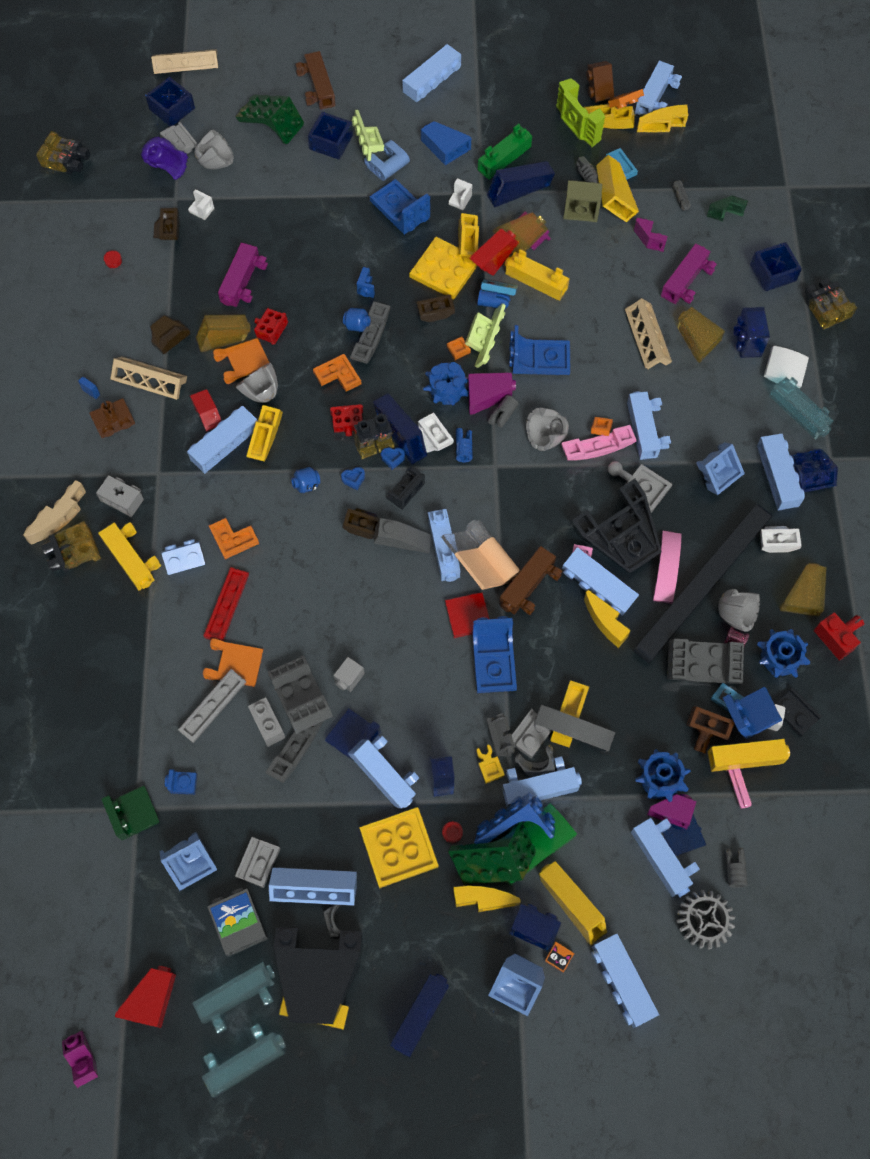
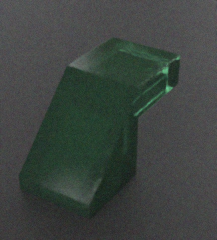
(729, 204)

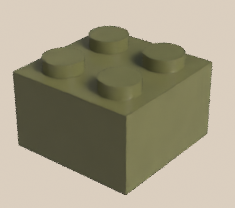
(582, 201)

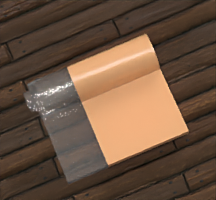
(482, 556)

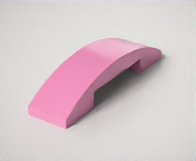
(599, 445)
(667, 567)

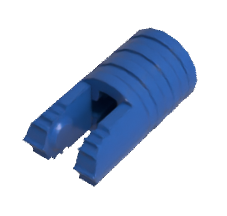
(492, 299)
(463, 446)

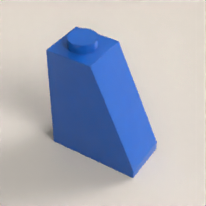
(445, 142)

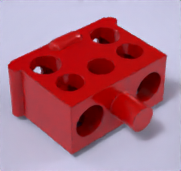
(270, 325)
(346, 418)

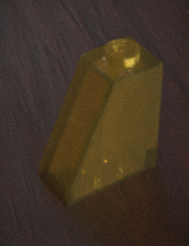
(527, 230)
(221, 331)
(699, 333)
(808, 592)

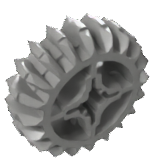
(714, 924)

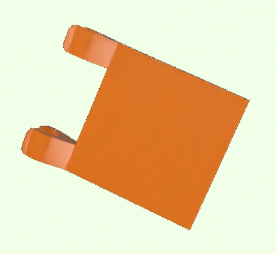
(244, 359)
(239, 658)

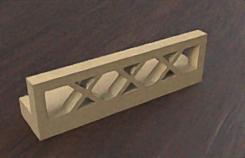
(185, 61)
(654, 333)
(147, 370)

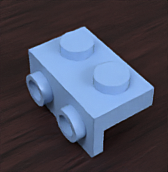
(183, 557)

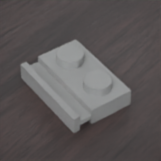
(179, 138)
(529, 736)
(257, 862)

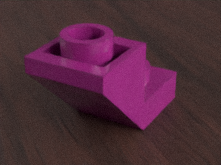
(651, 240)
(80, 1058)

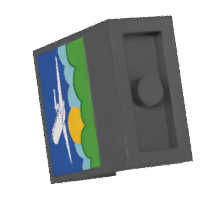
(236, 922)

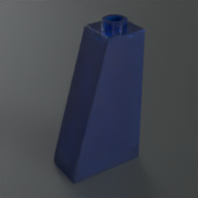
(519, 181)
(404, 430)
(442, 774)
(420, 1015)

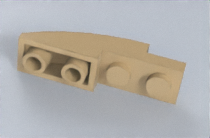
(52, 520)

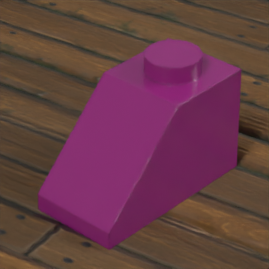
(677, 812)

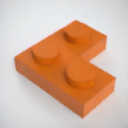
(623, 99)
(339, 369)
(230, 542)

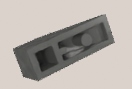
(401, 536)

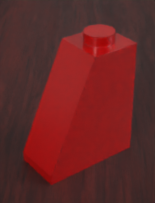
(495, 251)
(149, 999)

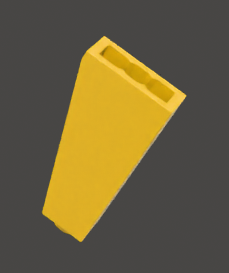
(615, 189)
(573, 902)

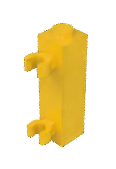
(537, 275)
(127, 557)
(748, 755)

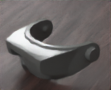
(536, 769)
(329, 914)

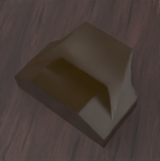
(167, 225)
(436, 308)
(168, 333)
(360, 523)

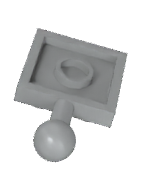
(651, 483)

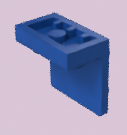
(753, 712)

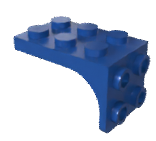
(401, 206)
(538, 356)
(494, 655)
(521, 809)

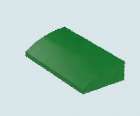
(543, 844)

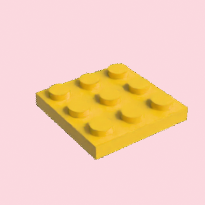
(443, 268)
(398, 847)

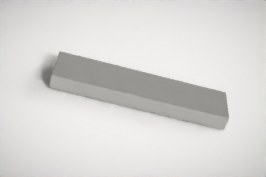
(212, 706)

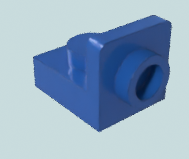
(364, 284)
(181, 782)

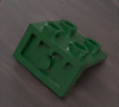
(130, 813)

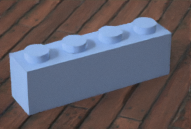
(431, 73)
(222, 439)
(780, 471)
(599, 581)
(313, 886)
(625, 981)

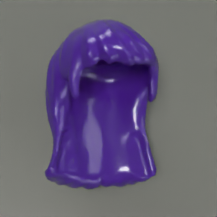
(163, 154)

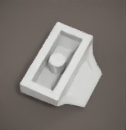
(434, 433)
(780, 539)

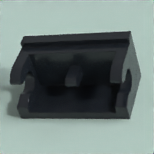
(406, 488)

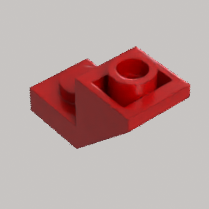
(206, 409)

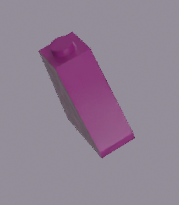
(488, 390)

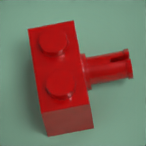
(839, 636)

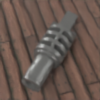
(587, 170)

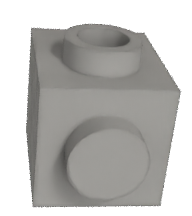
(348, 675)

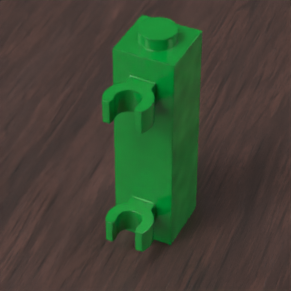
(504, 152)

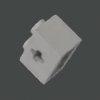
(120, 495)
(266, 722)

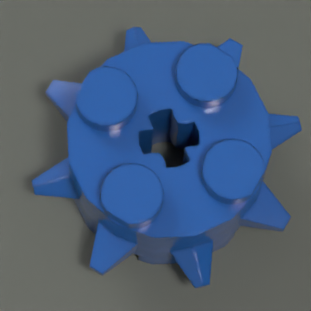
(447, 383)
(779, 643)
(673, 775)

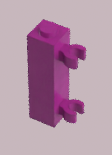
(686, 272)
(238, 275)

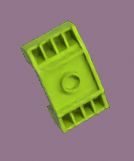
(583, 125)

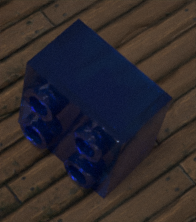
(170, 101)
(330, 135)
(775, 266)
(751, 332)
(535, 927)

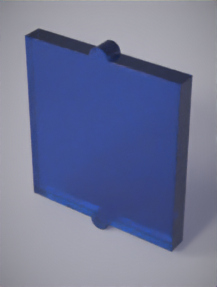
(684, 840)

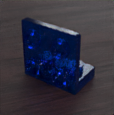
(815, 470)
(351, 731)

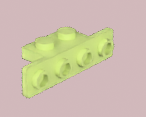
(368, 136)
(483, 332)

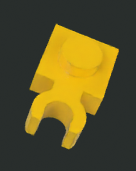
(490, 767)

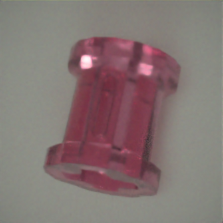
(735, 636)

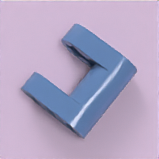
(397, 159)

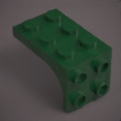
(274, 111)
(497, 860)

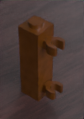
(319, 79)
(527, 580)

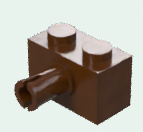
(600, 81)
(112, 418)
(708, 725)

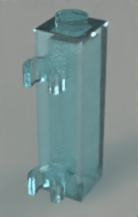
(802, 408)
(234, 993)
(243, 1064)

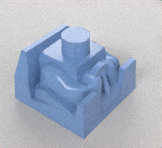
(721, 468)
(188, 861)
(518, 984)

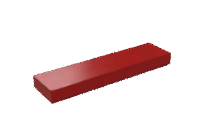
(226, 604)

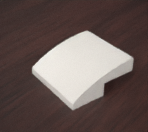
(785, 363)

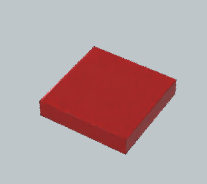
(464, 611)

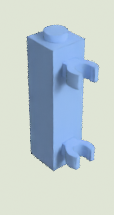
(655, 88)
(643, 425)
(446, 560)
(382, 773)
(543, 786)
(662, 858)

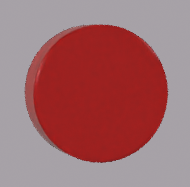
(112, 259)
(452, 832)

